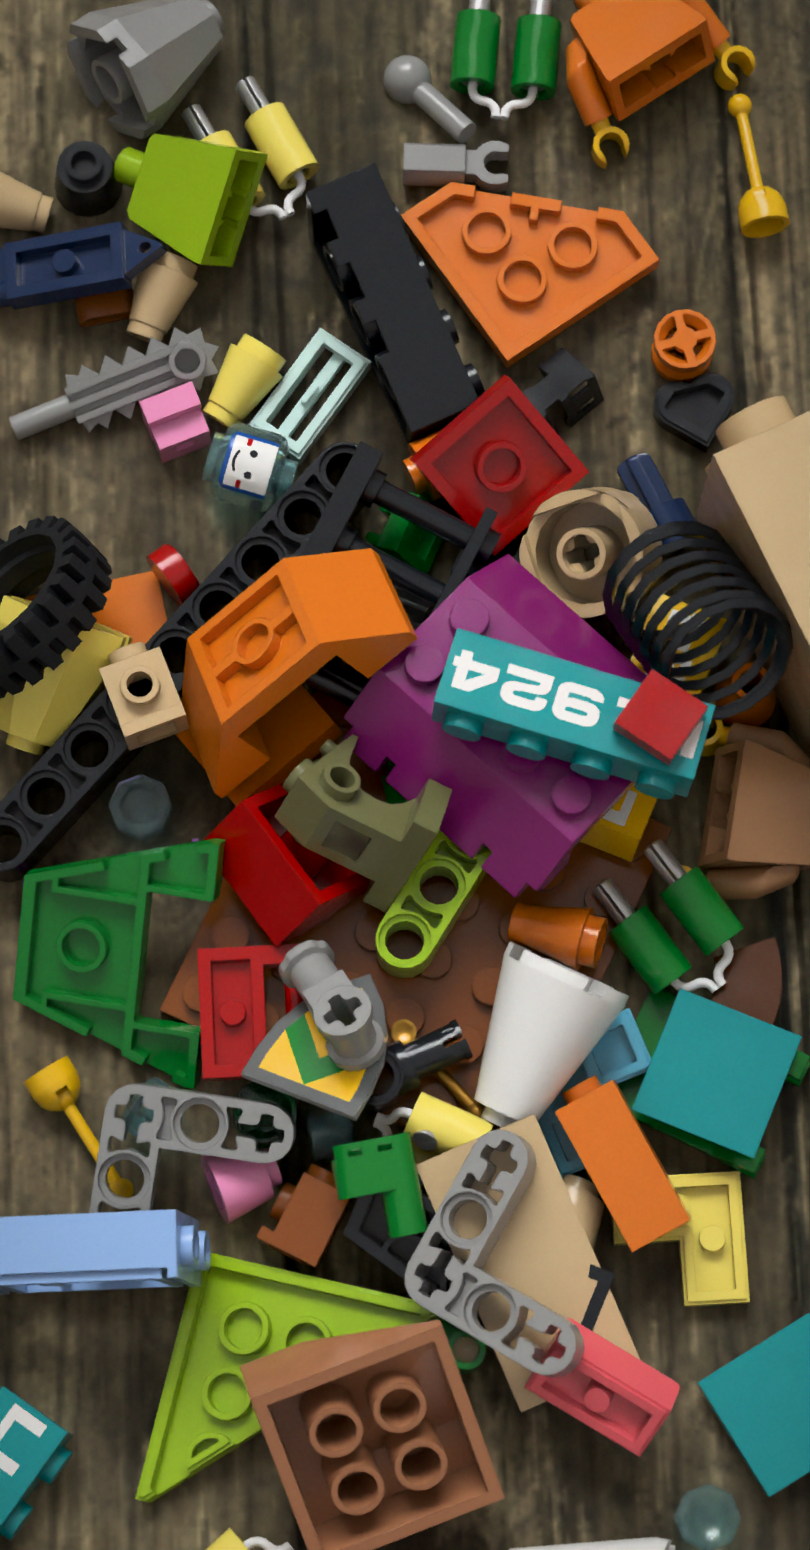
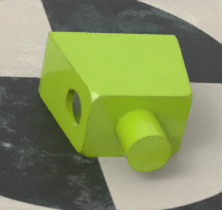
(192, 194)

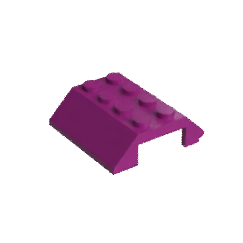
(513, 805)

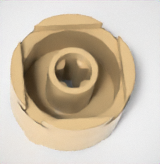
(572, 523)

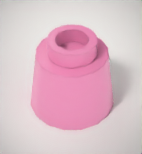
(239, 1184)

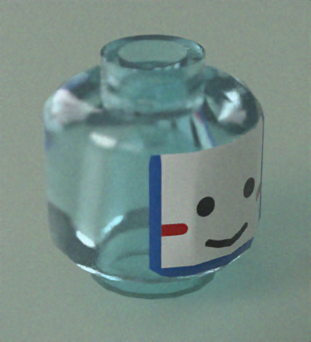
(249, 467)

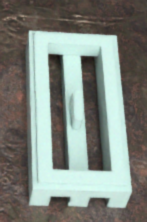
(341, 353)

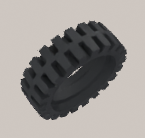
(72, 591)

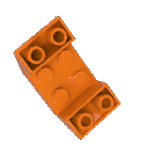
(275, 641)

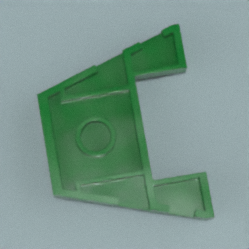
(89, 942)

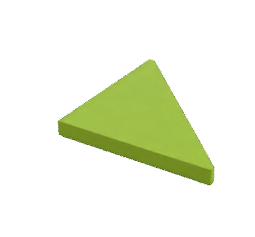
(232, 1320)

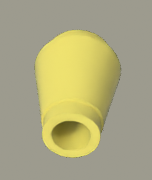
(243, 380)

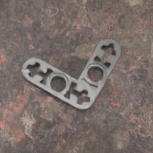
(167, 1133)
(468, 1278)

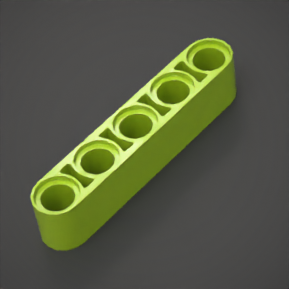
(426, 919)

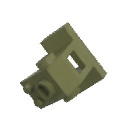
(348, 826)

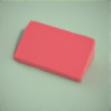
(609, 1391)

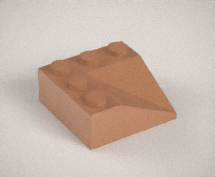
(372, 1435)

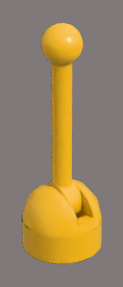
(761, 208)
(58, 1089)

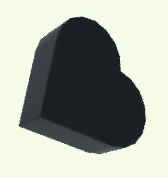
(694, 408)

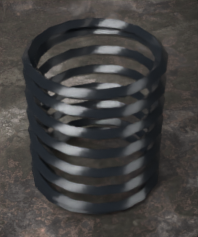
(651, 643)

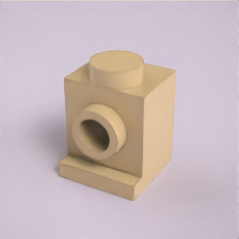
(149, 716)

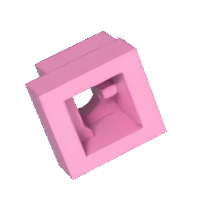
(176, 422)

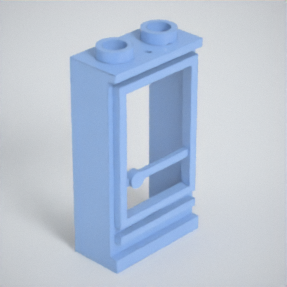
(102, 1251)

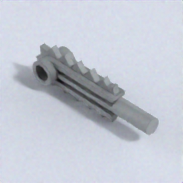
(118, 386)

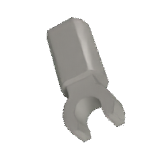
(445, 163)

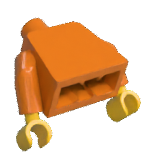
(638, 51)

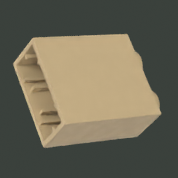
(762, 509)

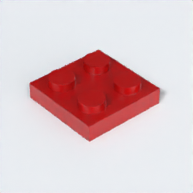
(500, 459)

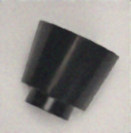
(86, 180)

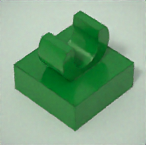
(406, 541)

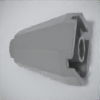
(144, 58)

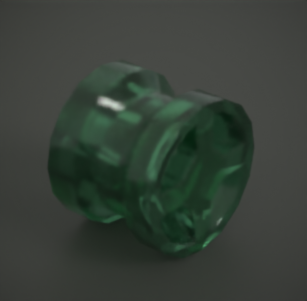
(264, 1134)

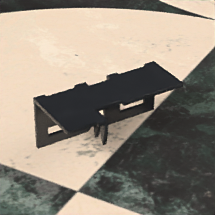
(561, 377)

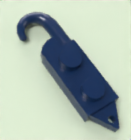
(73, 264)

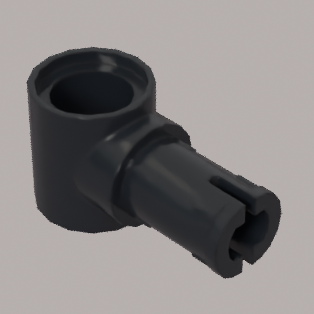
(417, 1061)

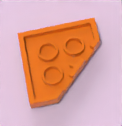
(526, 261)

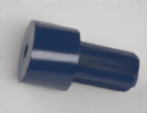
(645, 482)

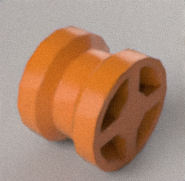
(683, 332)

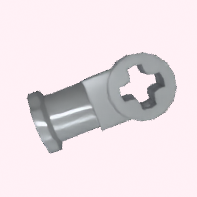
(337, 1007)

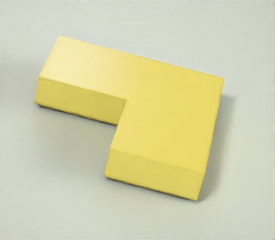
(711, 1242)

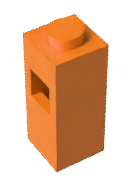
(621, 1162)

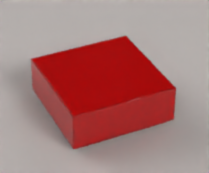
(660, 717)

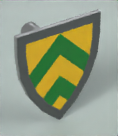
(298, 1064)

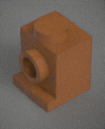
(306, 1218)

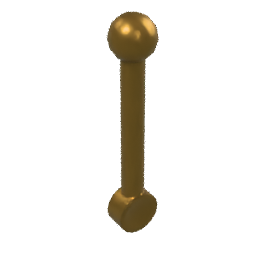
(406, 1032)

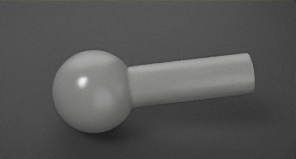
(409, 82)

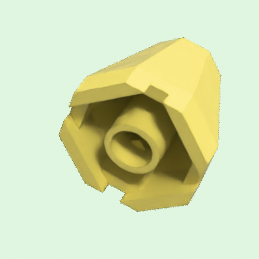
(51, 705)

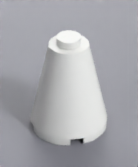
(539, 1033)

